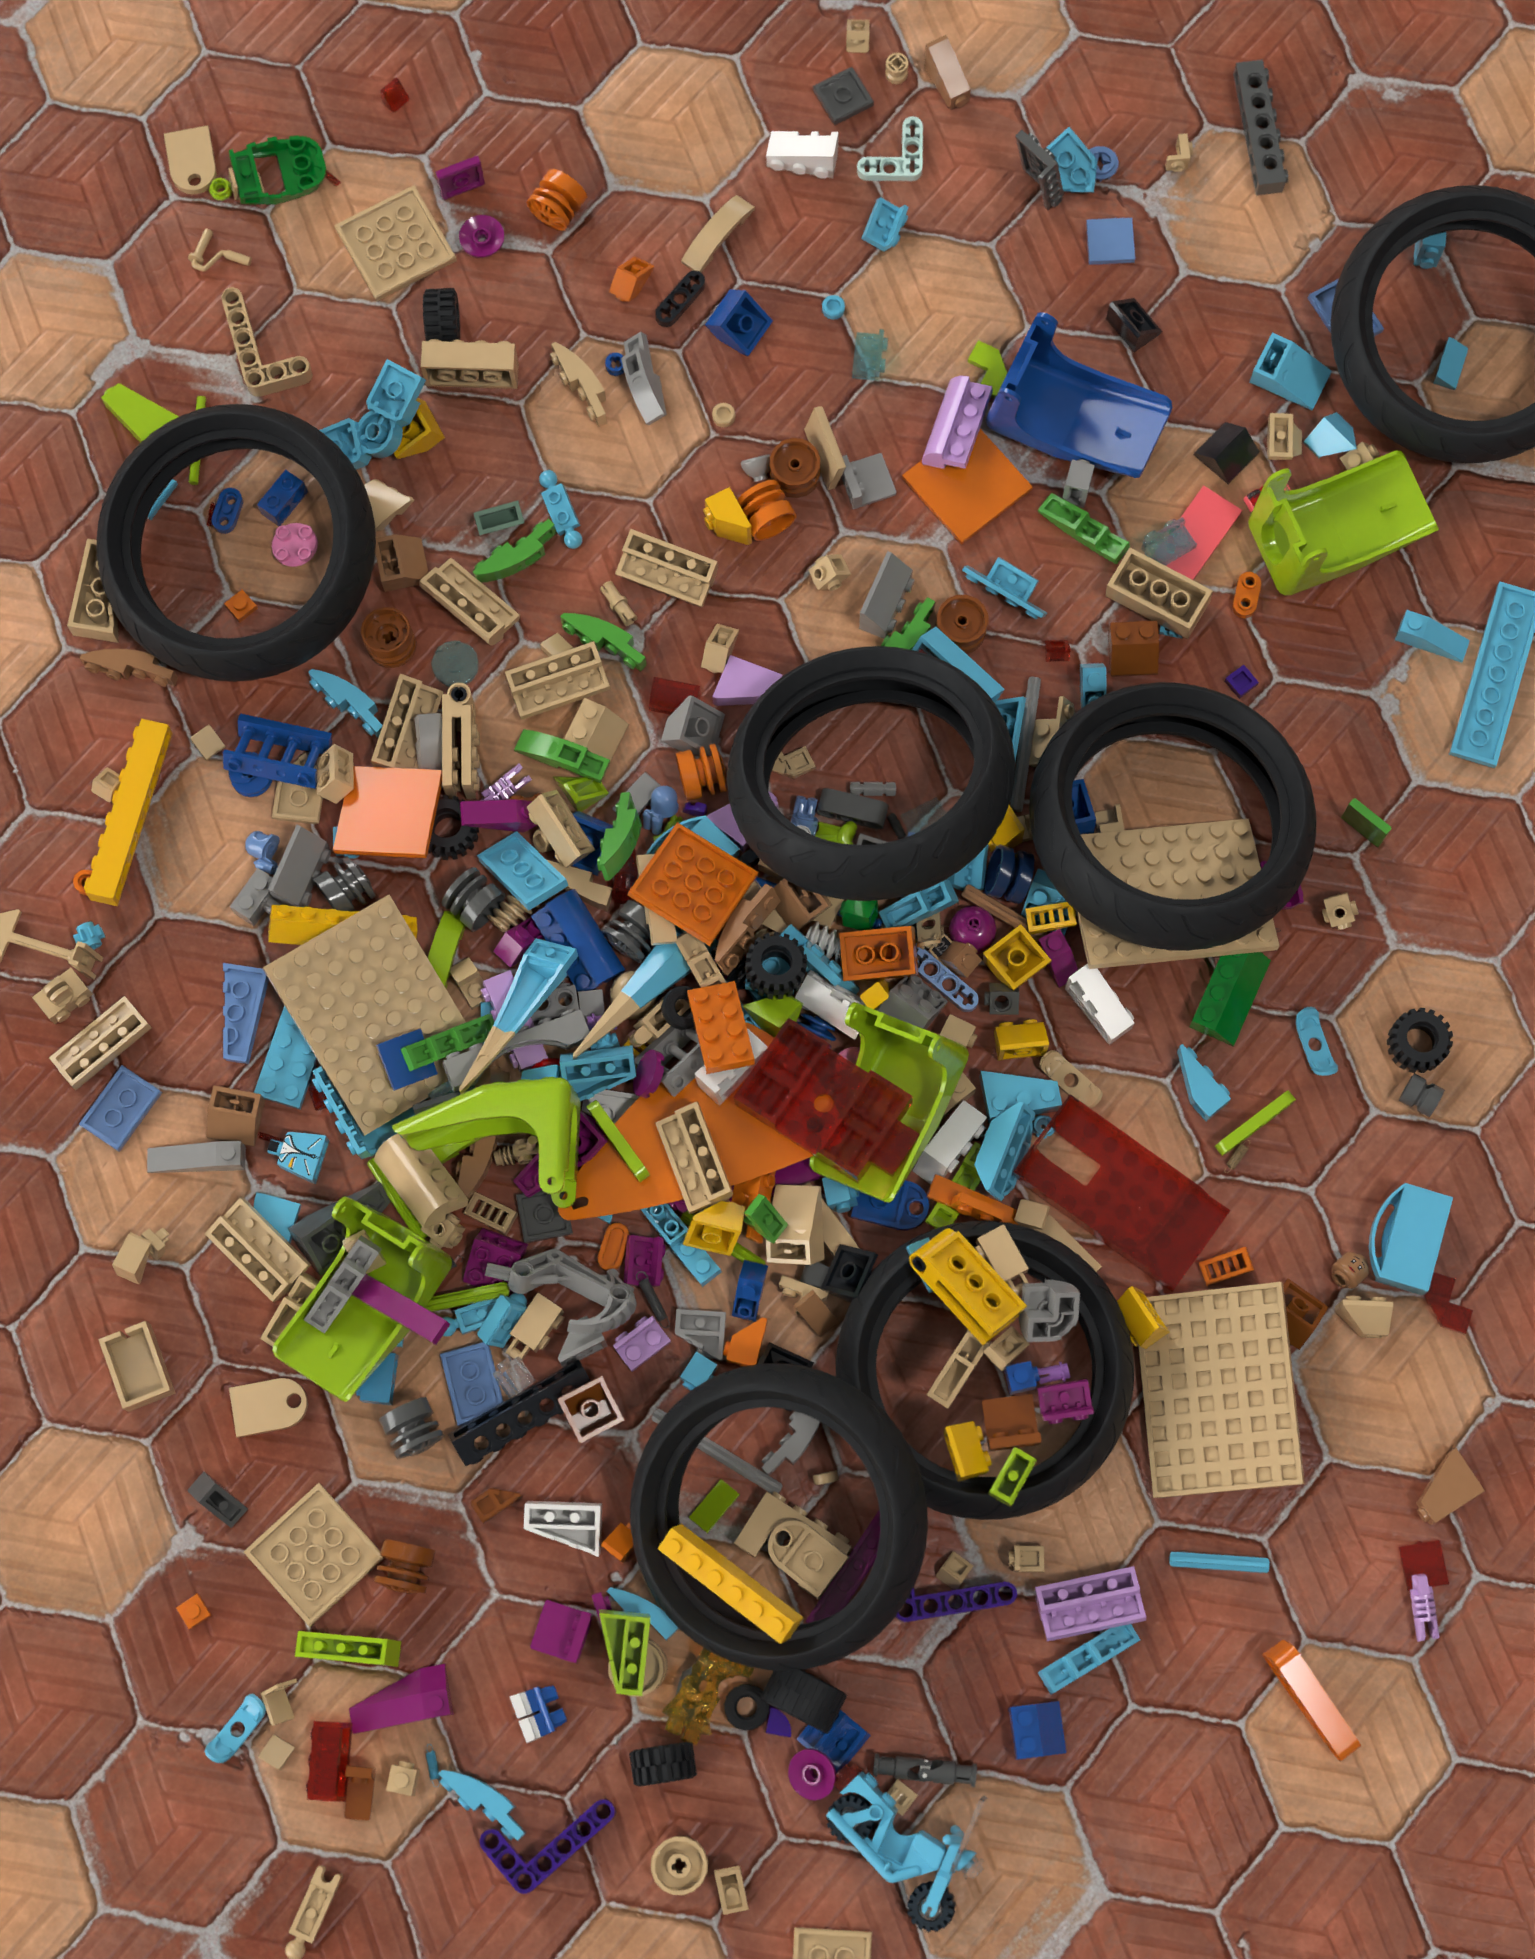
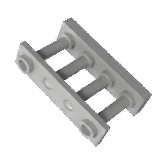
(671, 1045)

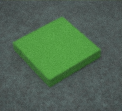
(1366, 822)

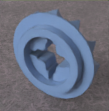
(1107, 157)

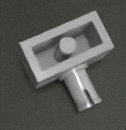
(254, 898)

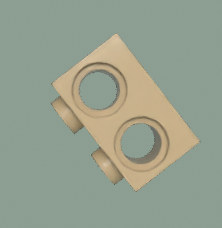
(335, 773)

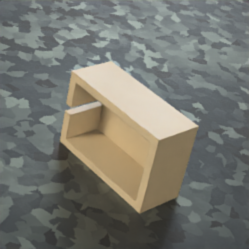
(137, 1366)

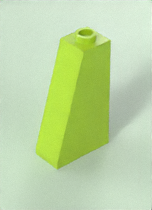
(135, 411)

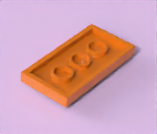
(720, 1027)

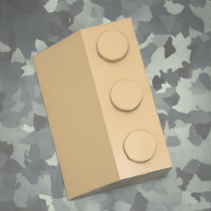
(560, 828)

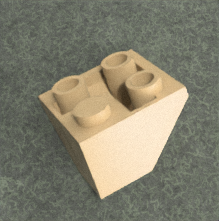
(1366, 1318)

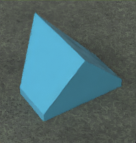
(1331, 436)

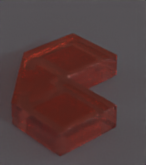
(1447, 1314)

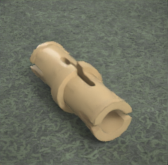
(618, 603)

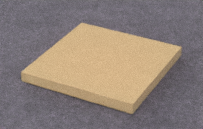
(395, 243)
(314, 1554)

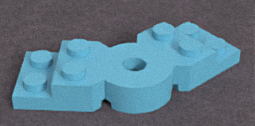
(391, 407)

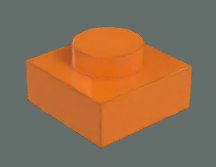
(240, 606)
(193, 1611)

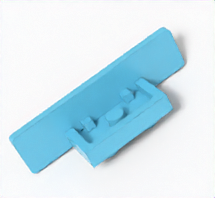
(1011, 583)
(819, 962)

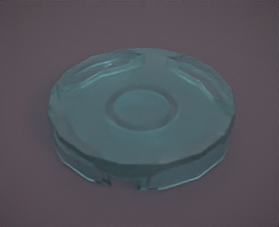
(455, 663)

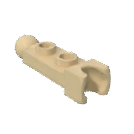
(312, 1912)

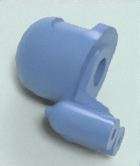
(663, 805)
(804, 813)
(263, 848)

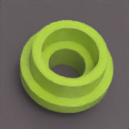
(217, 184)

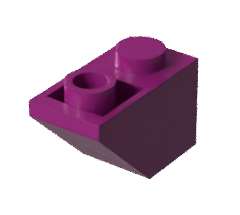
(517, 941)

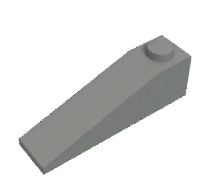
(197, 1157)

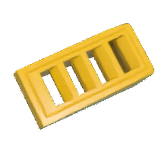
(1040, 910)
(876, 994)

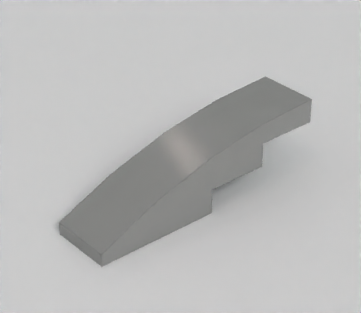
(342, 1284)

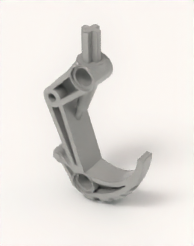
(557, 1267)

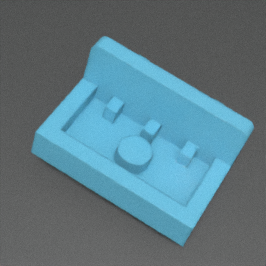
(885, 224)
(972, 873)

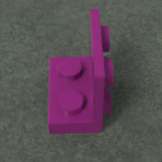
(494, 1249)
(561, 1631)

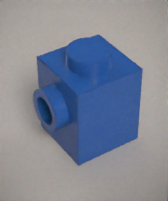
(1021, 1377)

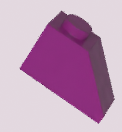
(1063, 961)

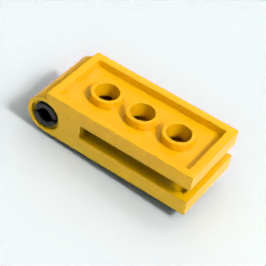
(967, 1284)

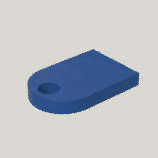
(897, 1212)

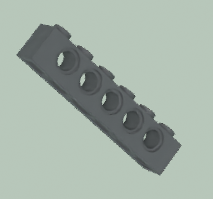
(1255, 74)

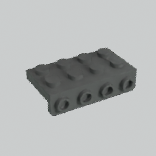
(1041, 167)

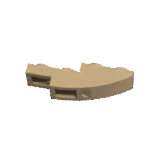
(582, 379)

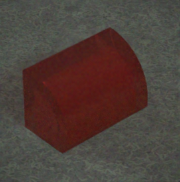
(669, 694)

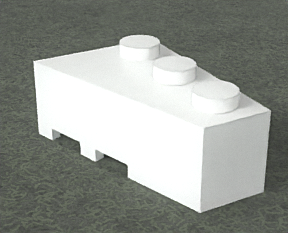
(803, 154)
(827, 1001)
(1099, 1003)
(724, 1083)
(950, 1142)
(566, 1522)

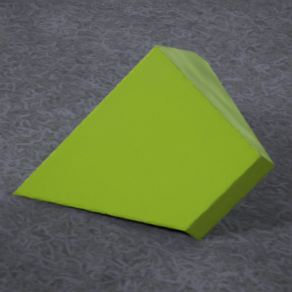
(581, 791)
(773, 1013)

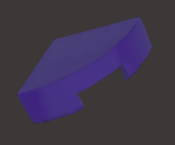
(696, 810)
(778, 1724)

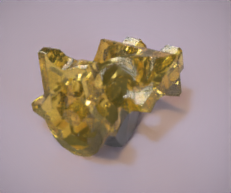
(694, 1707)

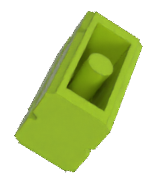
(1012, 1476)

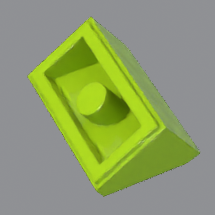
(714, 1506)

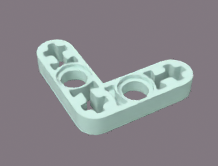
(902, 163)

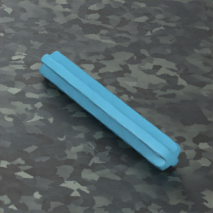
(1219, 1562)

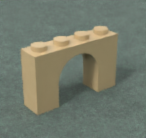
(771, 1513)

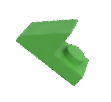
(765, 1219)

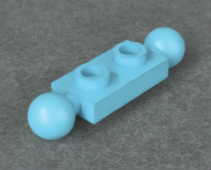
(560, 509)
(473, 1316)

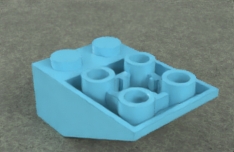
(1290, 372)

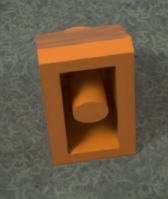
(630, 279)
(746, 1344)
(620, 1542)

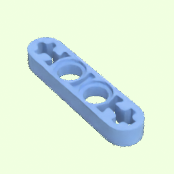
(943, 974)

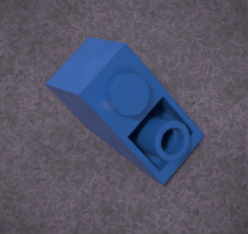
(749, 1290)

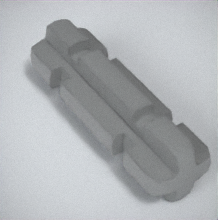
(873, 788)

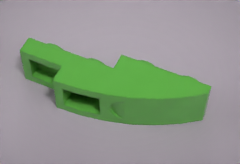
(509, 560)
(912, 630)
(604, 633)
(563, 754)
(620, 839)

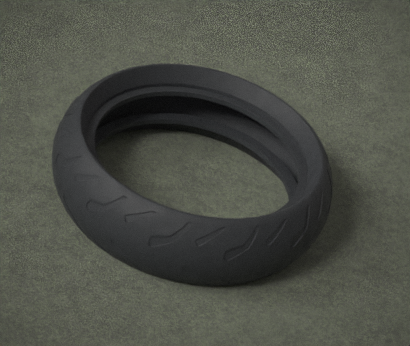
(1352, 333)
(166, 455)
(852, 679)
(1209, 719)
(1109, 1353)
(896, 1483)

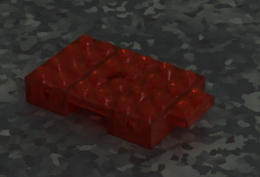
(866, 1108)

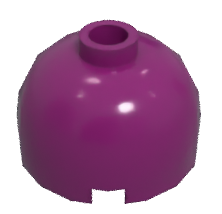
(981, 936)

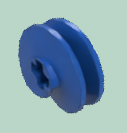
(249, 786)
(818, 1027)

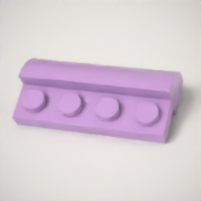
(957, 423)
(1090, 1603)

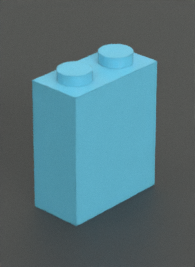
(1429, 250)

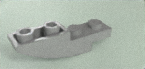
(642, 381)
(792, 1445)

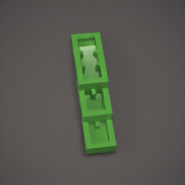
(1084, 529)
(447, 1042)

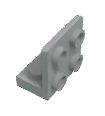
(867, 480)

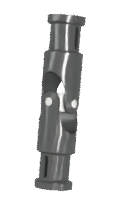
(930, 1770)

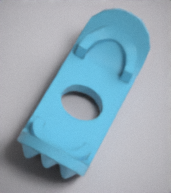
(1309, 1027)
(225, 1744)

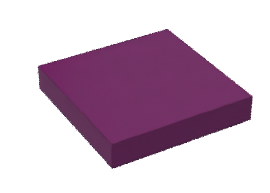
(460, 177)

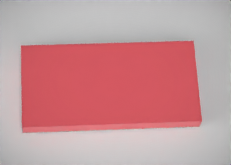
(1208, 522)

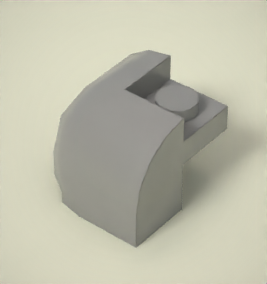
(1049, 1311)

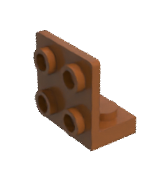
(1010, 1422)

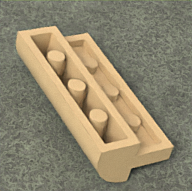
(667, 568)
(470, 601)
(557, 680)
(398, 734)
(100, 1043)
(694, 1158)
(420, 1181)
(258, 1249)

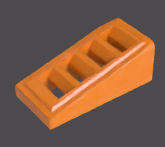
(1233, 1254)

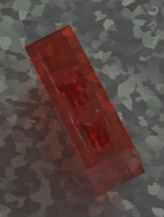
(328, 1761)

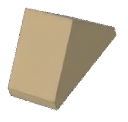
(132, 1258)

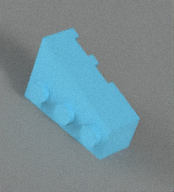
(598, 1069)
(1006, 1090)

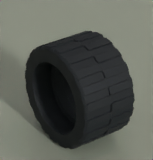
(804, 1698)

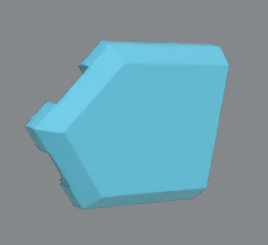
(1075, 162)

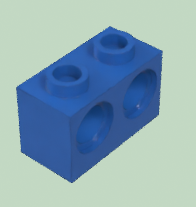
(282, 498)

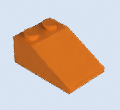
(879, 953)

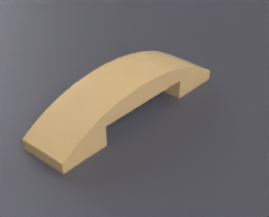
(715, 233)

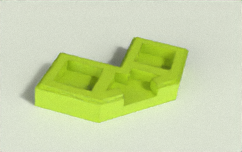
(990, 360)

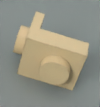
(1184, 151)
(1361, 455)
(1027, 1558)

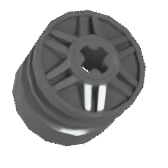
(345, 887)
(473, 899)
(631, 935)
(411, 1427)

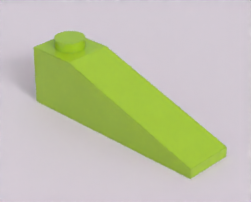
(348, 1648)

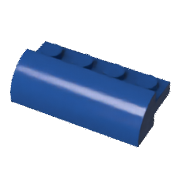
(570, 924)

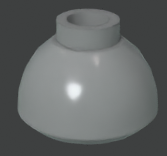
(757, 467)

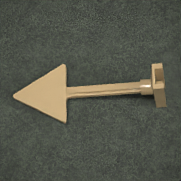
(80, 957)

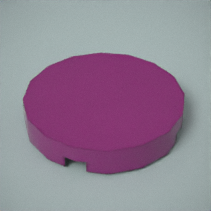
(648, 1073)

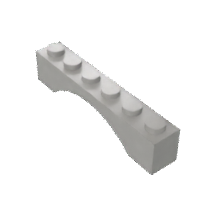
(562, 1032)

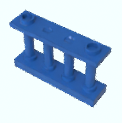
(280, 734)

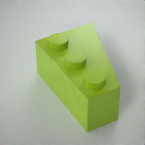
(626, 1644)

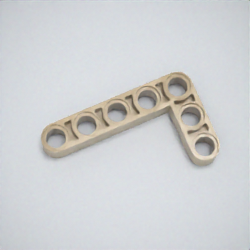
(250, 351)

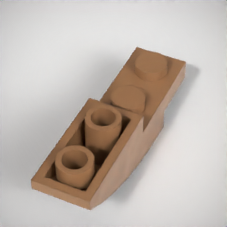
(121, 662)
(740, 928)
(475, 1168)

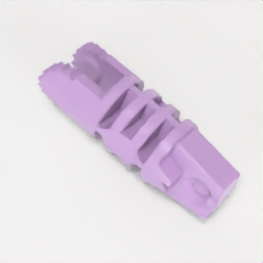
(503, 788)
(1423, 1607)

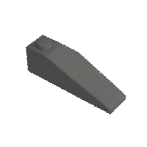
(321, 1235)

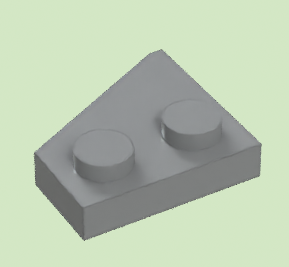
(702, 1330)

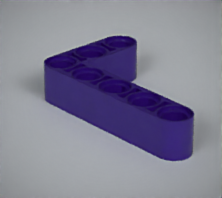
(965, 1594)
(551, 1850)

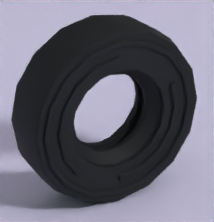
(669, 1011)
(735, 1718)

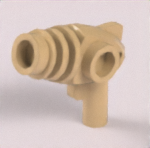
(522, 1151)

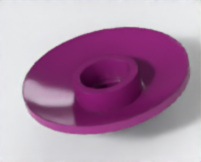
(481, 227)
(803, 1778)

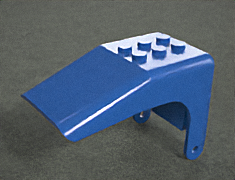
(1076, 409)

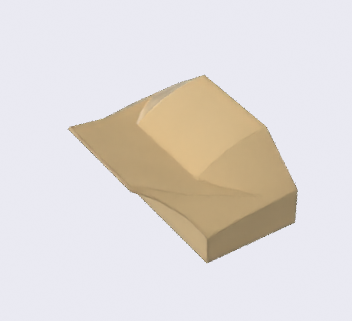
(1283, 437)

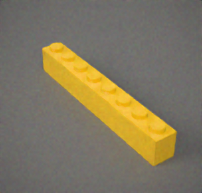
(128, 812)

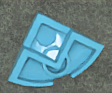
(278, 1212)

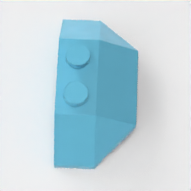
(1004, 1148)

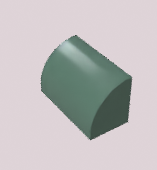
(498, 518)

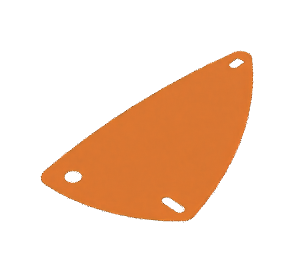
(743, 1144)

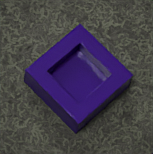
(1241, 681)

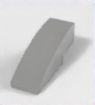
(429, 741)

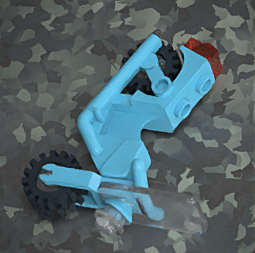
(903, 1856)

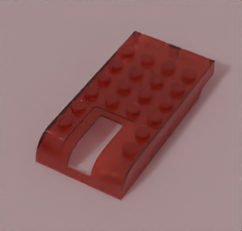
(1126, 1181)

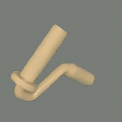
(197, 260)

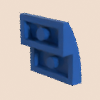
(396, 1065)
(839, 1744)

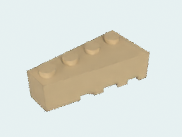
(91, 610)

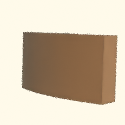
(816, 1313)

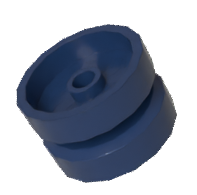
(1009, 874)

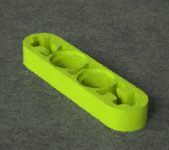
(1255, 1123)
(618, 1141)

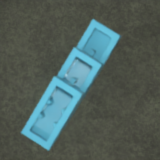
(1088, 1657)

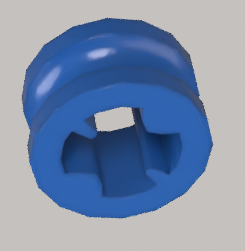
(614, 371)

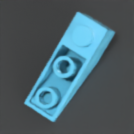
(1092, 682)
(1202, 1090)

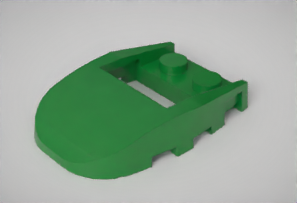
(299, 163)

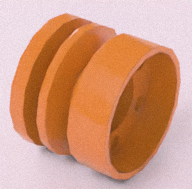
(557, 199)
(767, 510)
(701, 772)

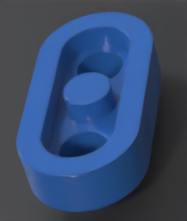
(225, 511)

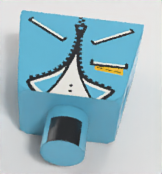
(300, 1154)

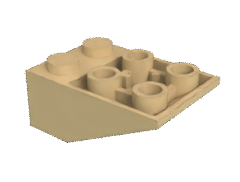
(803, 1237)

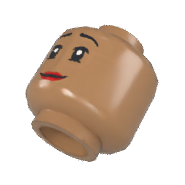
(1350, 1270)

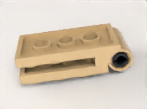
(460, 716)

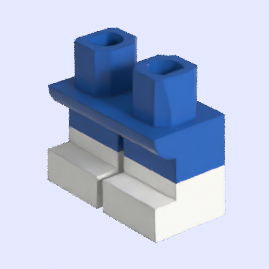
(543, 1722)

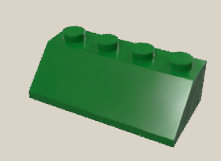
(1230, 995)

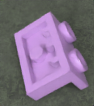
(641, 1342)

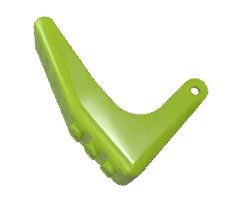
(1338, 522)
(918, 1064)
(534, 1107)
(360, 1334)

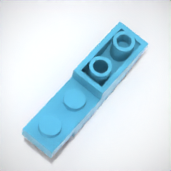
(347, 696)
(674, 1231)
(476, 1793)

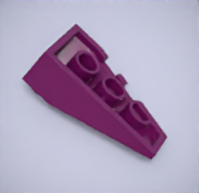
(590, 1142)
(409, 1700)

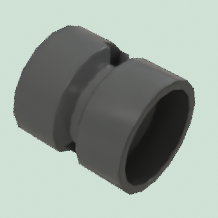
(1421, 1095)

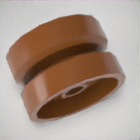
(795, 467)
(963, 621)

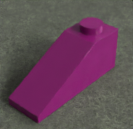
(497, 814)

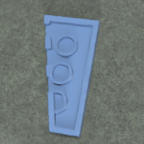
(244, 999)

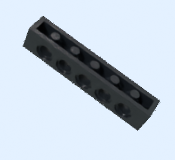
(508, 1412)

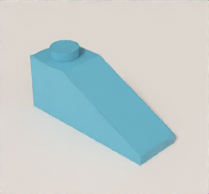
(1431, 636)

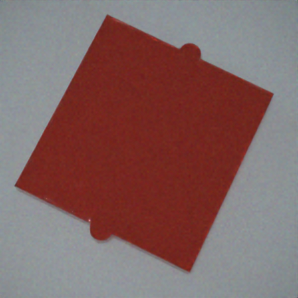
(1424, 1559)

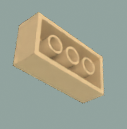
(469, 364)
(1158, 593)

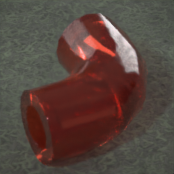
(625, 880)

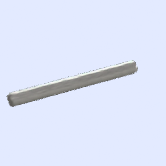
(1025, 744)
(731, 1461)

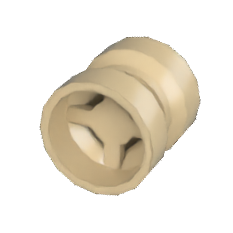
(896, 68)

